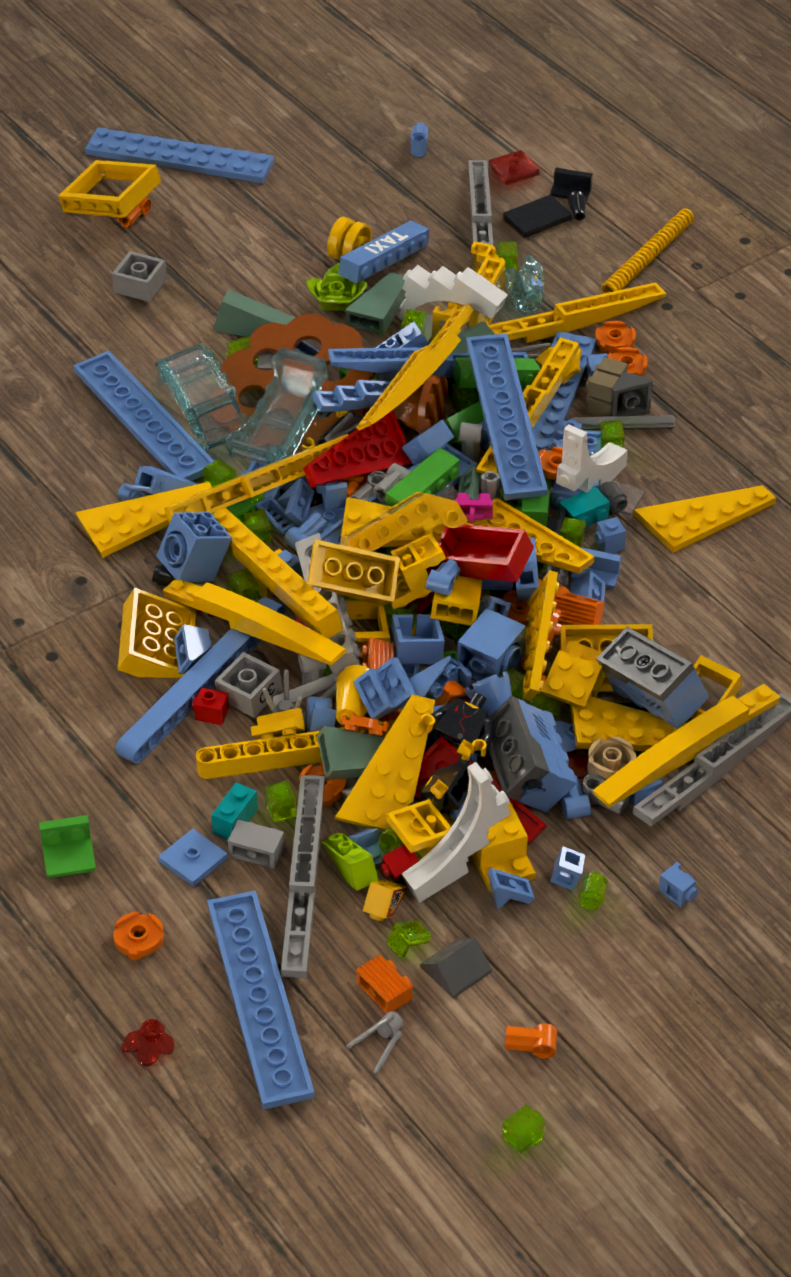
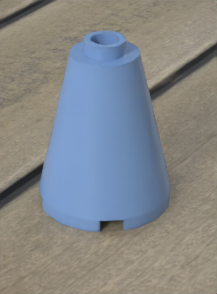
(495, 690)

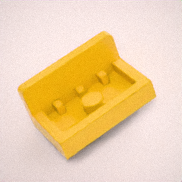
(279, 724)

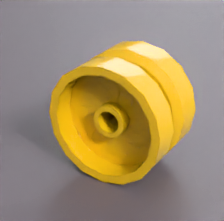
(347, 236)

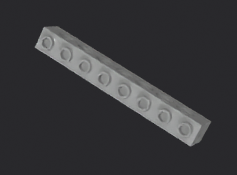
(347, 636)

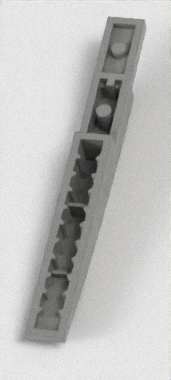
(480, 202)
(712, 764)
(303, 877)

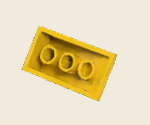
(354, 572)

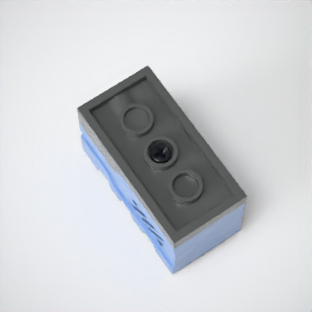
(653, 677)
(529, 755)

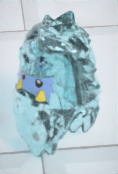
(526, 285)

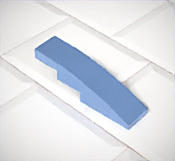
(346, 398)

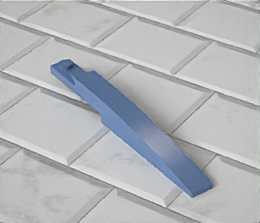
(390, 359)

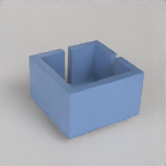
(424, 647)

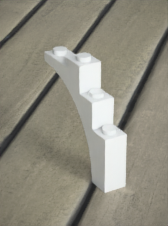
(446, 286)
(583, 471)
(448, 859)

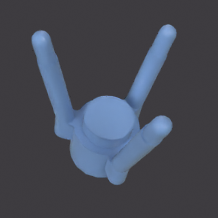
(129, 492)

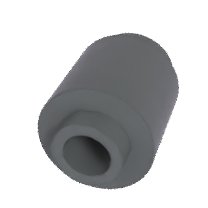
(615, 495)

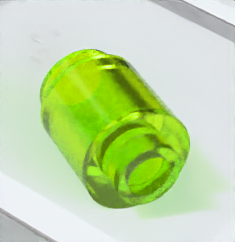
(386, 840)
(593, 890)

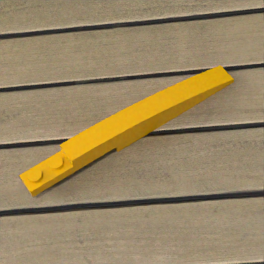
(579, 313)
(419, 367)
(541, 390)
(251, 483)
(255, 619)
(685, 744)

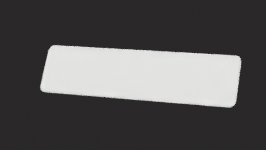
(307, 689)

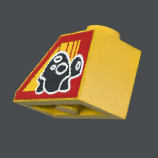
(383, 899)

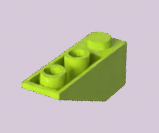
(351, 860)

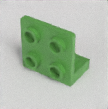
(67, 846)

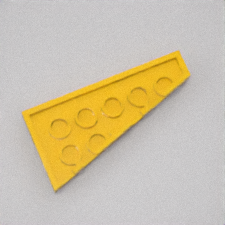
(361, 511)
(692, 519)
(129, 521)
(550, 546)
(539, 626)
(609, 719)
(393, 771)

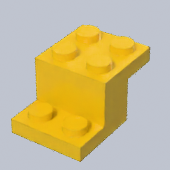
(412, 569)
(574, 675)
(420, 826)
(506, 850)

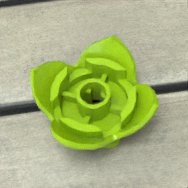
(335, 291)

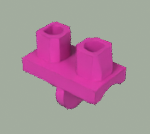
(476, 509)

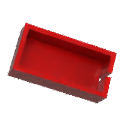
(487, 551)

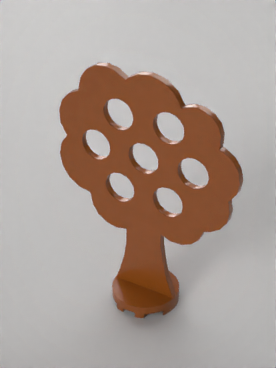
(418, 411)

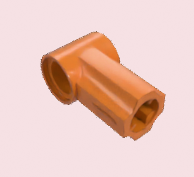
(141, 209)
(539, 1040)

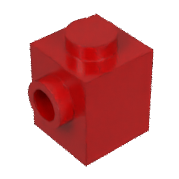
(211, 706)
(398, 862)

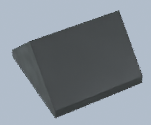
(631, 395)
(457, 966)

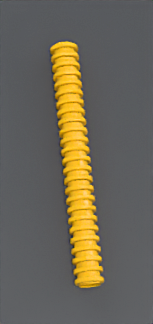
(648, 251)

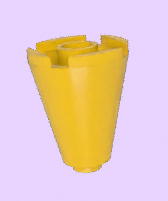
(347, 697)

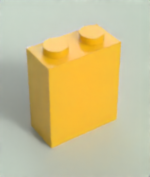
(461, 604)

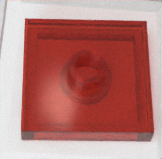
(513, 167)

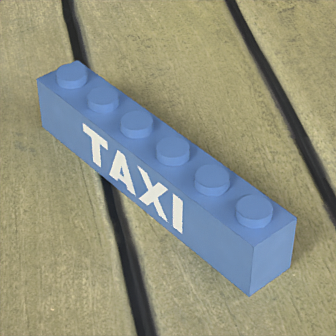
(383, 251)

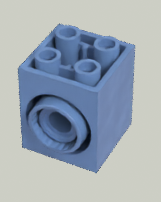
(194, 546)
(491, 645)

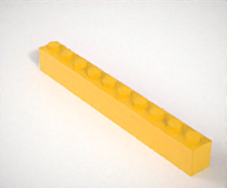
(279, 577)

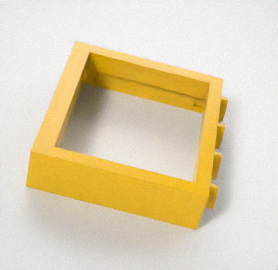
(76, 200)

